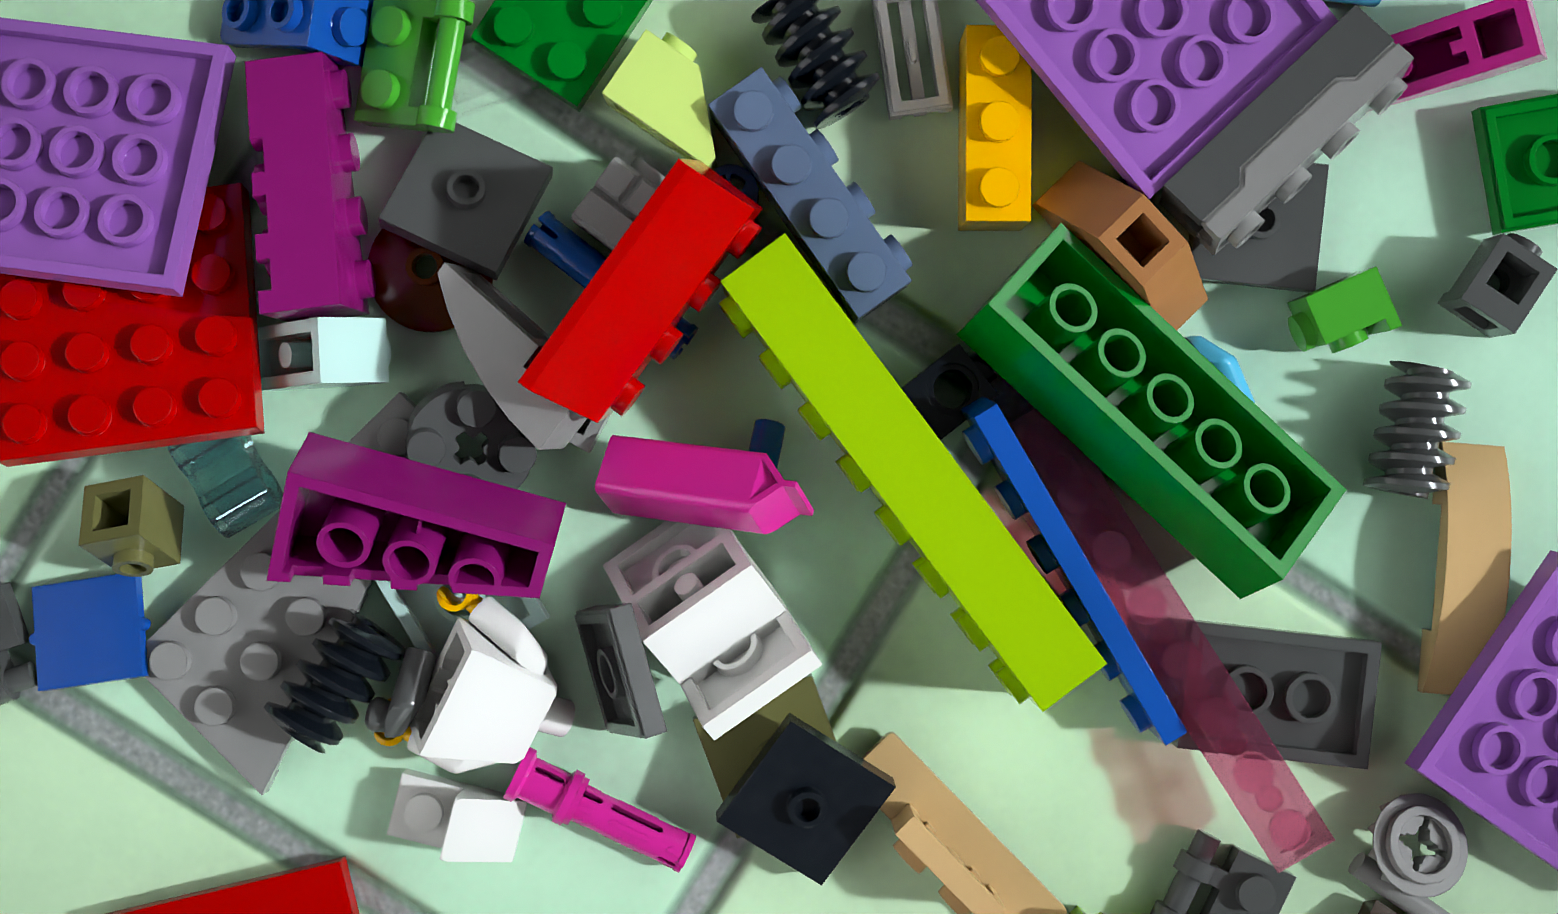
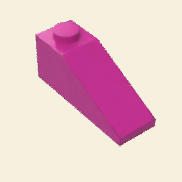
(1470, 47)

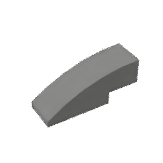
(501, 347)

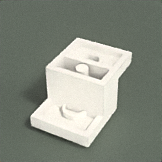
(711, 621)

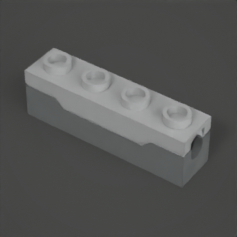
(1286, 131)

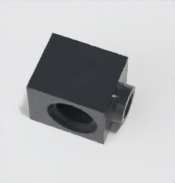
(970, 368)

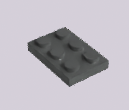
(1304, 688)

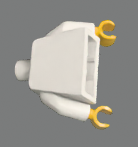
(485, 692)

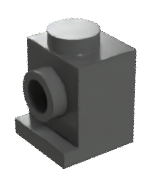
(1521, 277)

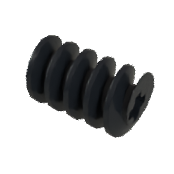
(818, 57)
(336, 681)

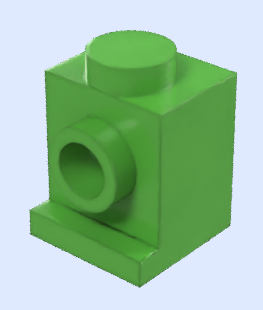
(1342, 312)

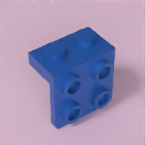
(312, 26)

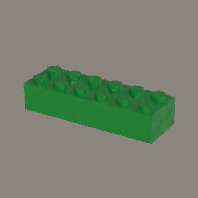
(1153, 414)

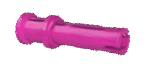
(572, 799)

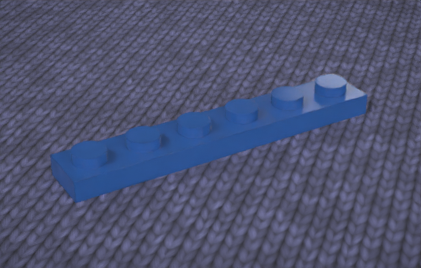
(1058, 550)

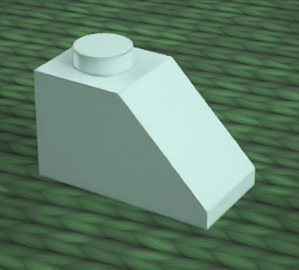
(324, 353)

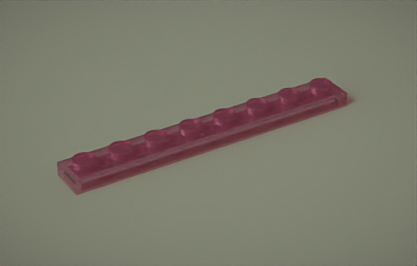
(1176, 650)

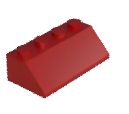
(644, 292)

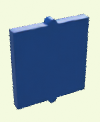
(89, 632)

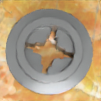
(1437, 830)

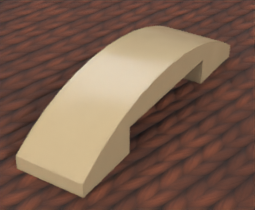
(1470, 563)

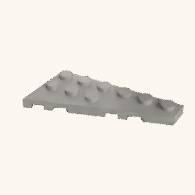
(246, 634)

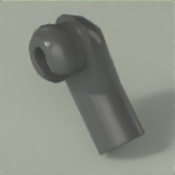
(408, 695)

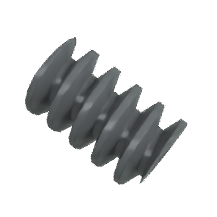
(1416, 430)

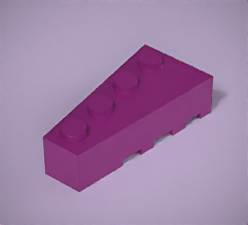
(307, 189)
(408, 523)

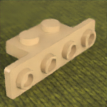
(953, 842)

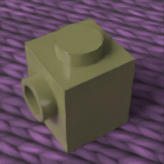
(131, 525)

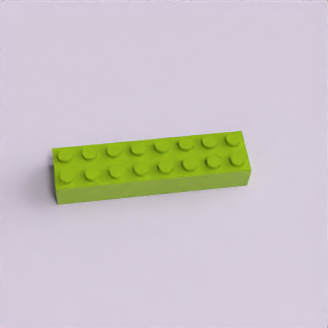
(912, 475)

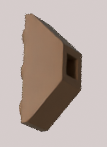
(1129, 238)

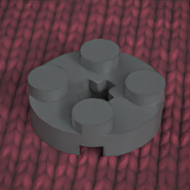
(471, 410)

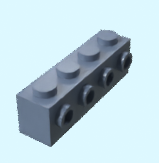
(809, 195)

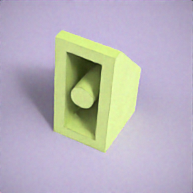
(664, 96)

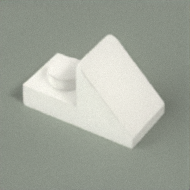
(458, 817)

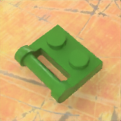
(400, 64)

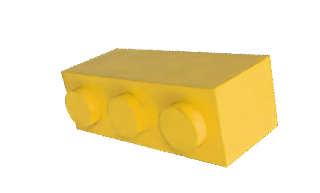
(993, 132)

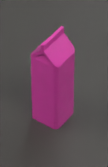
(697, 485)

